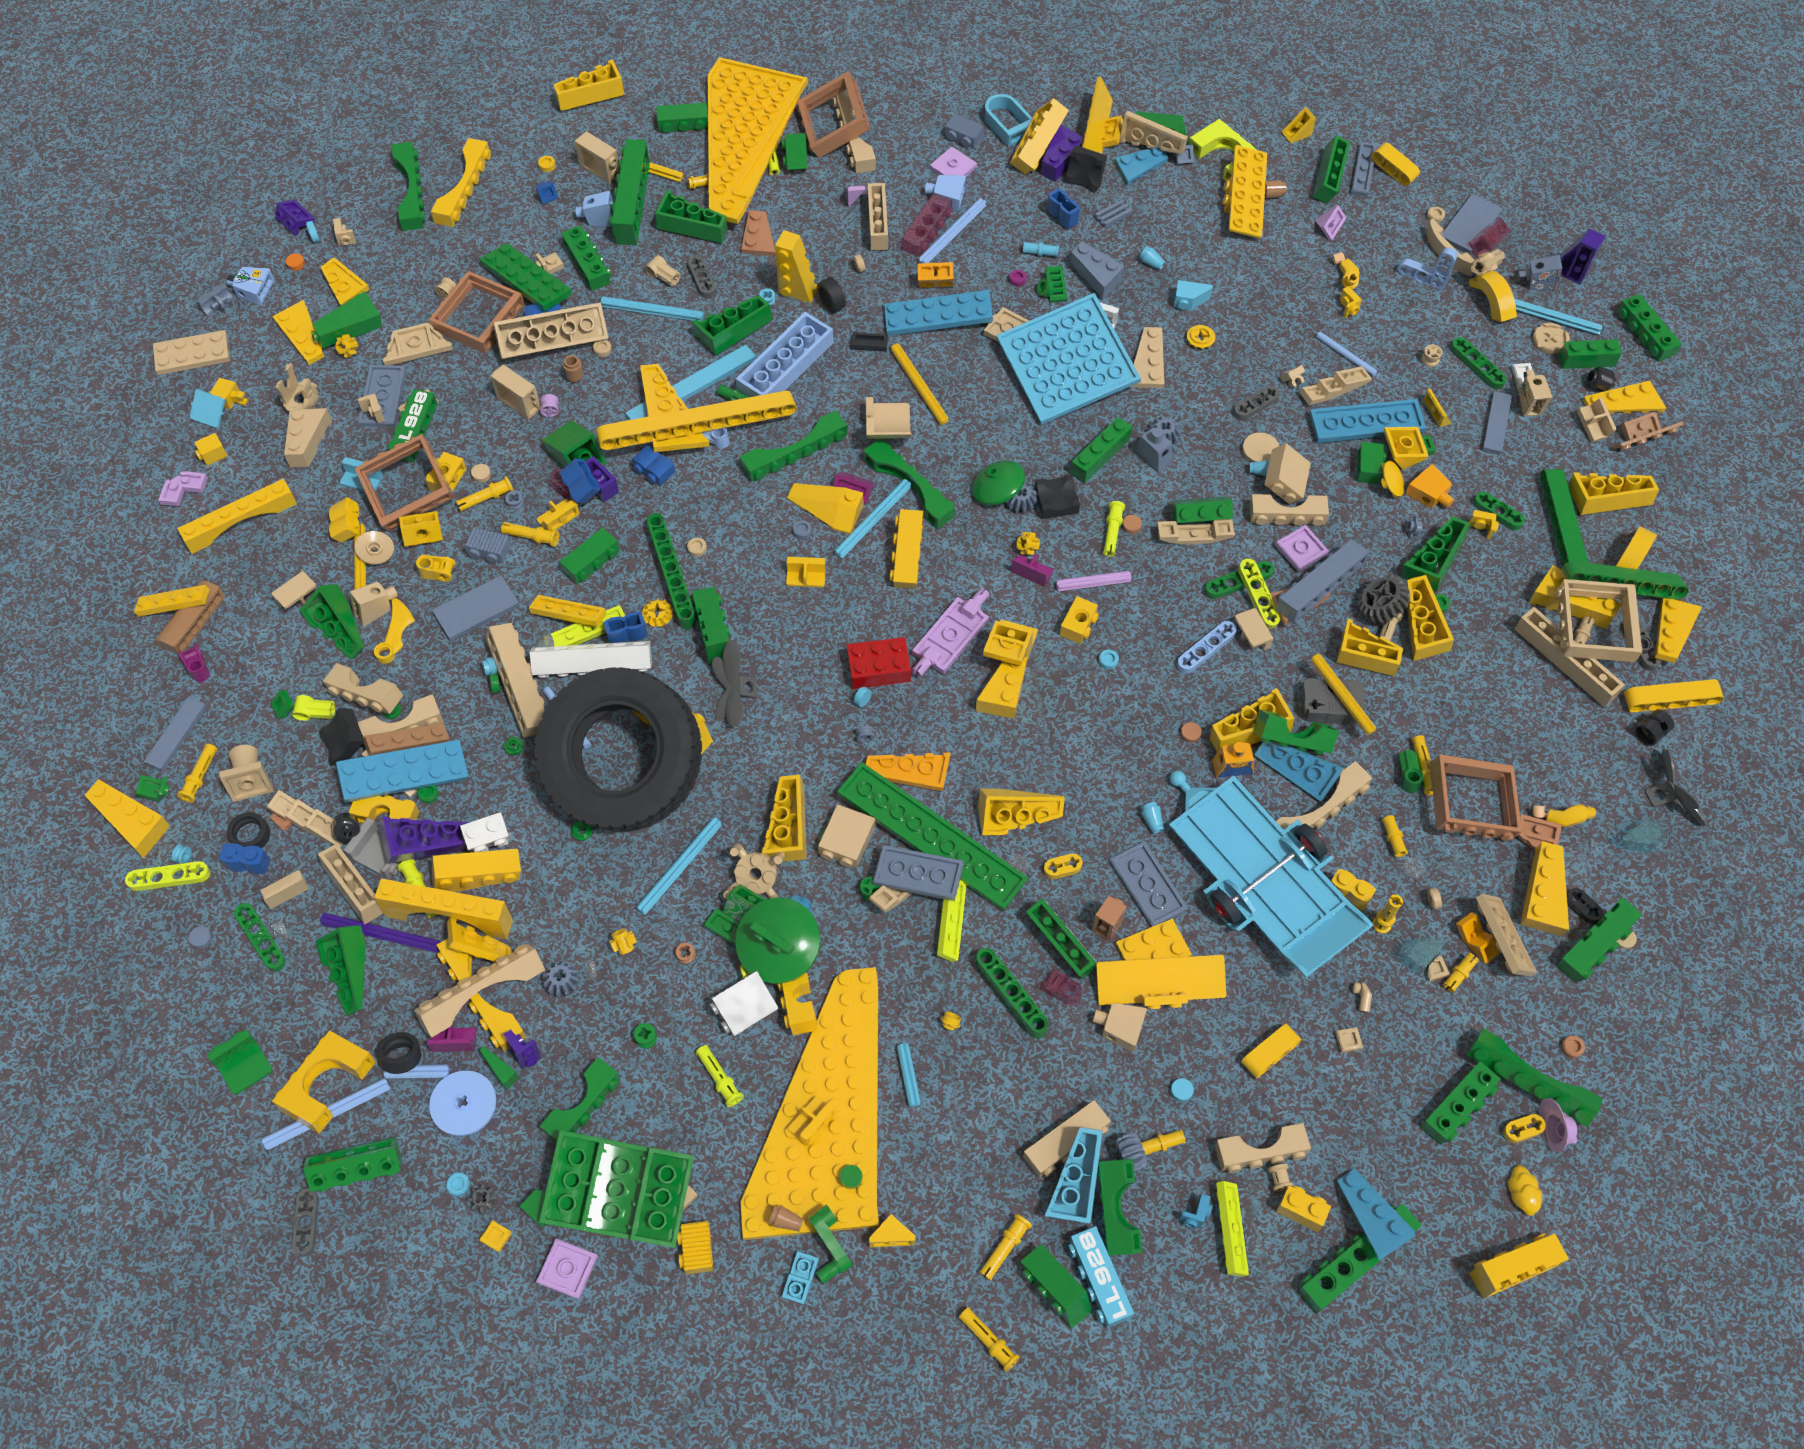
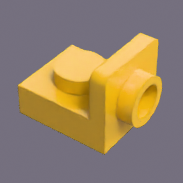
(1350, 301)
(1484, 520)

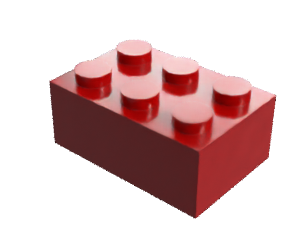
(879, 663)

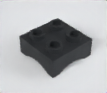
(1086, 168)
(1057, 496)
(342, 735)

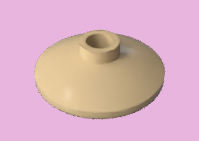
(374, 541)

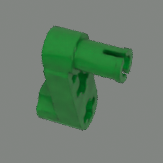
(821, 1221)

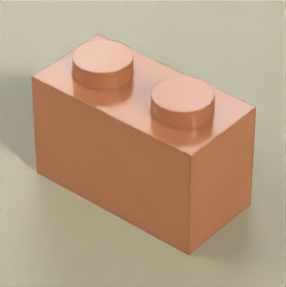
(1109, 918)

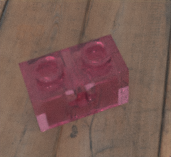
(1489, 237)

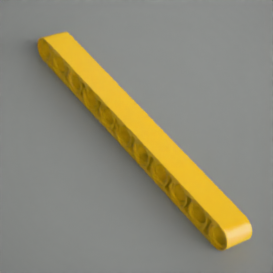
(695, 420)

